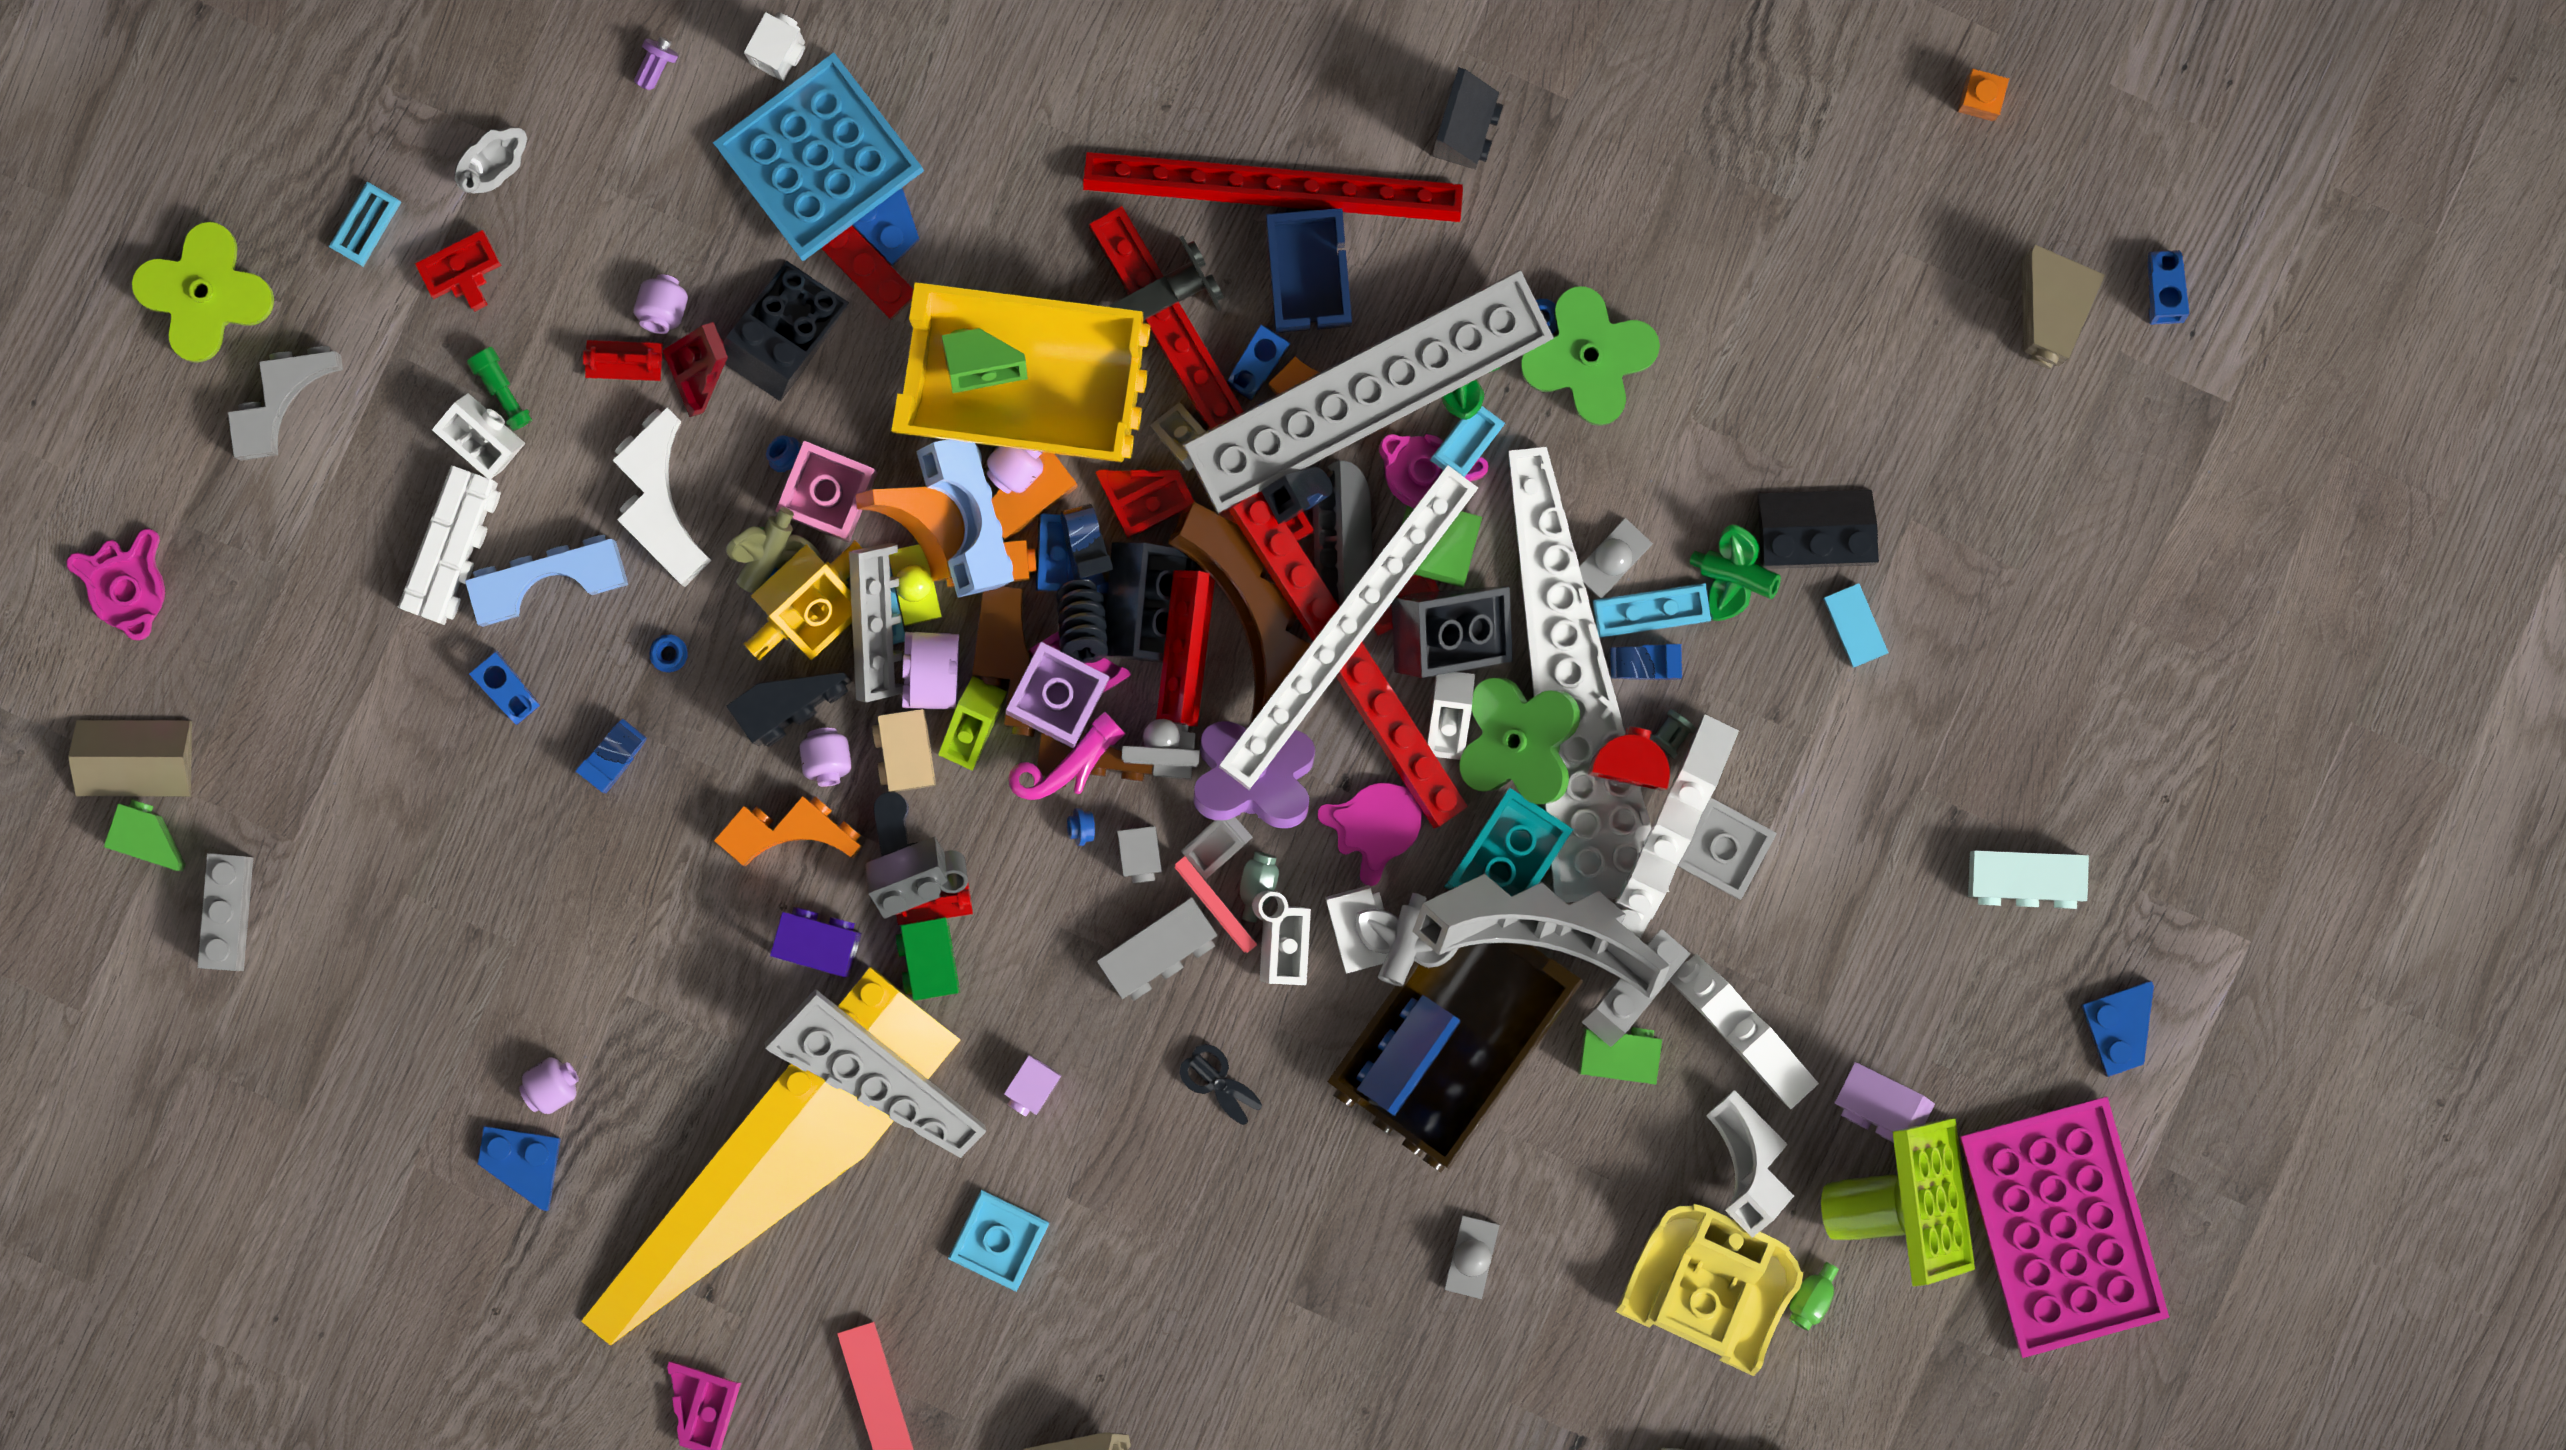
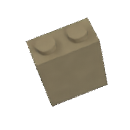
(2055, 304)

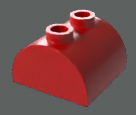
(1632, 761)

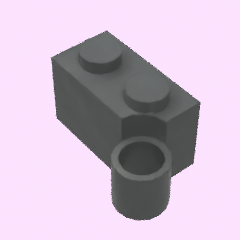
(914, 876)

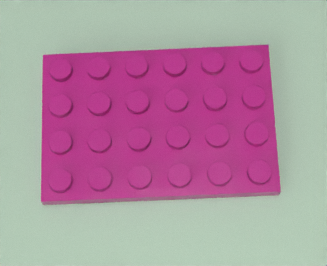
(2064, 1227)

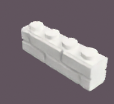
(449, 545)

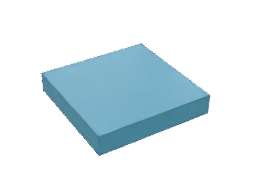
(998, 1240)

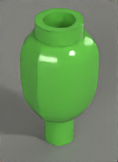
(1813, 1298)

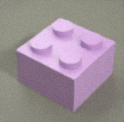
(1057, 695)
(1881, 1102)

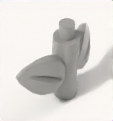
(1388, 934)

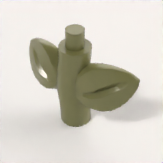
(765, 549)

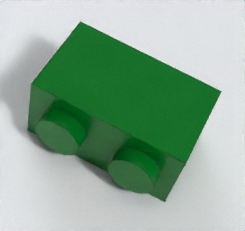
(929, 959)

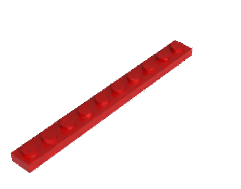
(1273, 187)
(1174, 331)
(1360, 674)

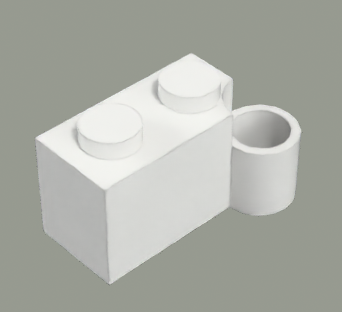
(1283, 941)

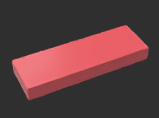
(1215, 905)

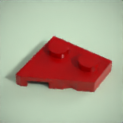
(1144, 497)

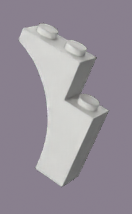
(653, 515)
(1744, 1030)

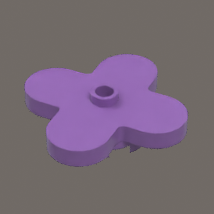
(1275, 794)

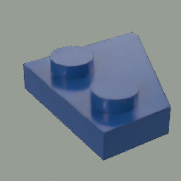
(890, 227)
(1053, 558)
(2121, 1027)
(521, 1162)

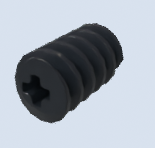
(1081, 621)

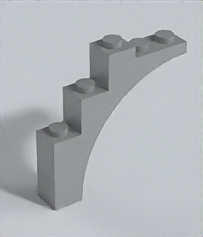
(1538, 917)

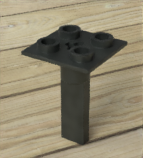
(1173, 286)

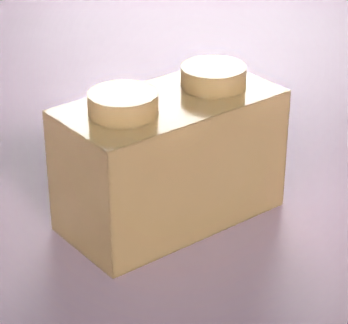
(905, 751)

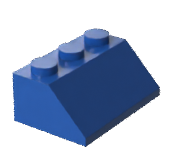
(1407, 1053)

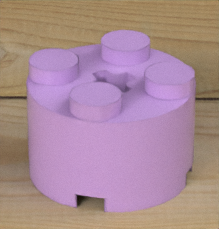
(930, 670)

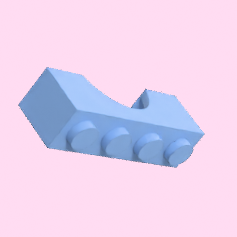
(958, 473)
(500, 593)

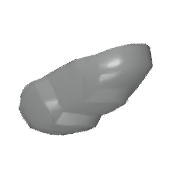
(490, 160)

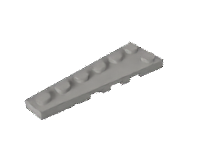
(850, 1058)

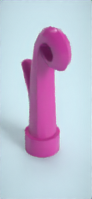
(1077, 762)

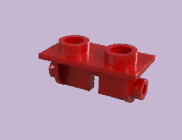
(623, 360)
(945, 906)

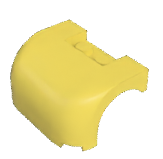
(1712, 1284)

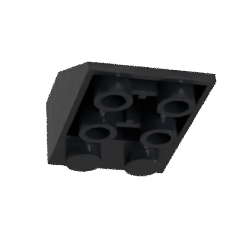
(783, 330)
(777, 704)

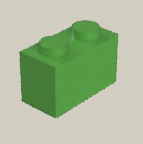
(1629, 1059)

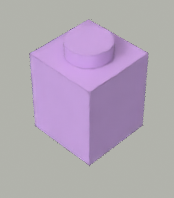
(1031, 1086)

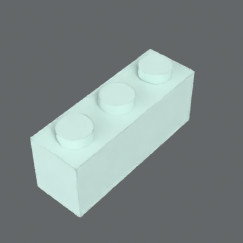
(2028, 878)

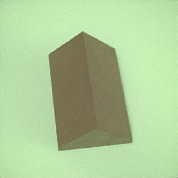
(131, 758)

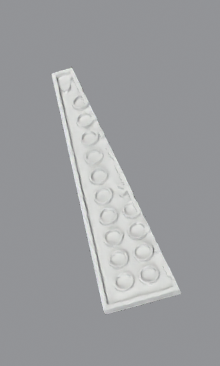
(1568, 657)

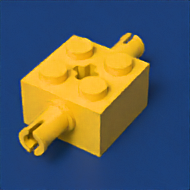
(804, 603)

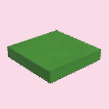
(1453, 552)

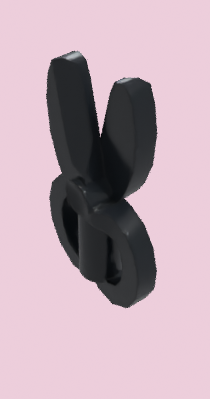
(1225, 1089)

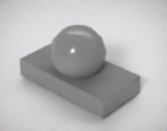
(1613, 558)
(1161, 745)
(1216, 845)
(1471, 1257)

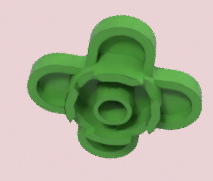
(1594, 385)
(1539, 724)

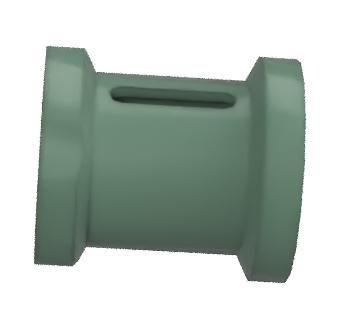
(1672, 733)

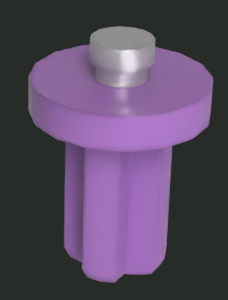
(654, 62)

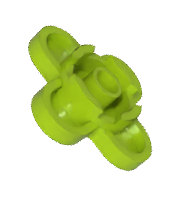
(231, 297)

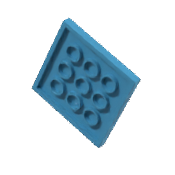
(818, 156)

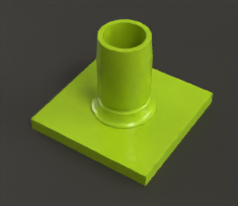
(1920, 1202)

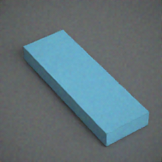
(1651, 610)

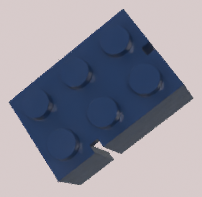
(1307, 270)

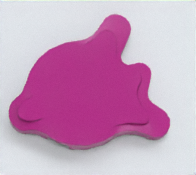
(1410, 469)
(122, 585)
(1377, 823)

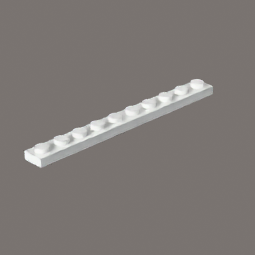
(1348, 627)

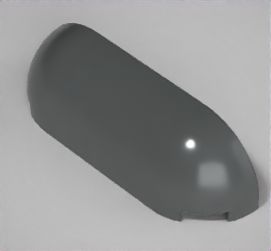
(1343, 531)

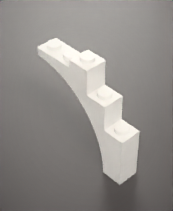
(1675, 823)

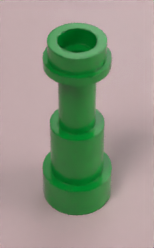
(487, 367)

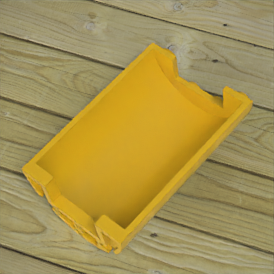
(1078, 366)

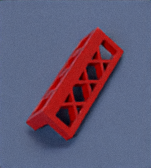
(1185, 647)

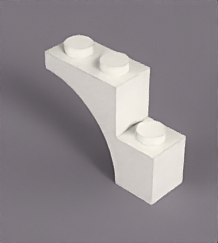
(1753, 1148)

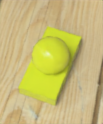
(915, 589)

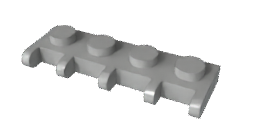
(873, 622)

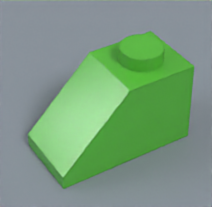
(981, 360)
(143, 836)

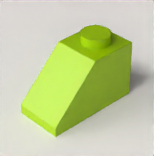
(972, 723)

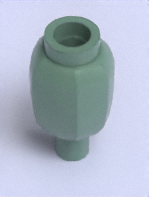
(1258, 876)

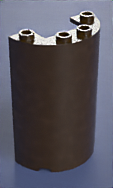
(1505, 1007)

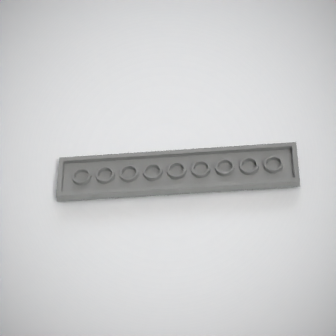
(1368, 391)

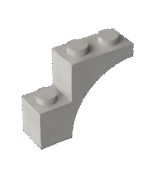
(283, 376)

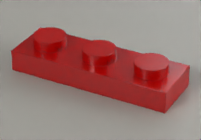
(869, 271)

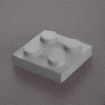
(1726, 849)

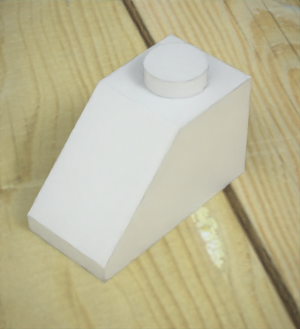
(1451, 714)

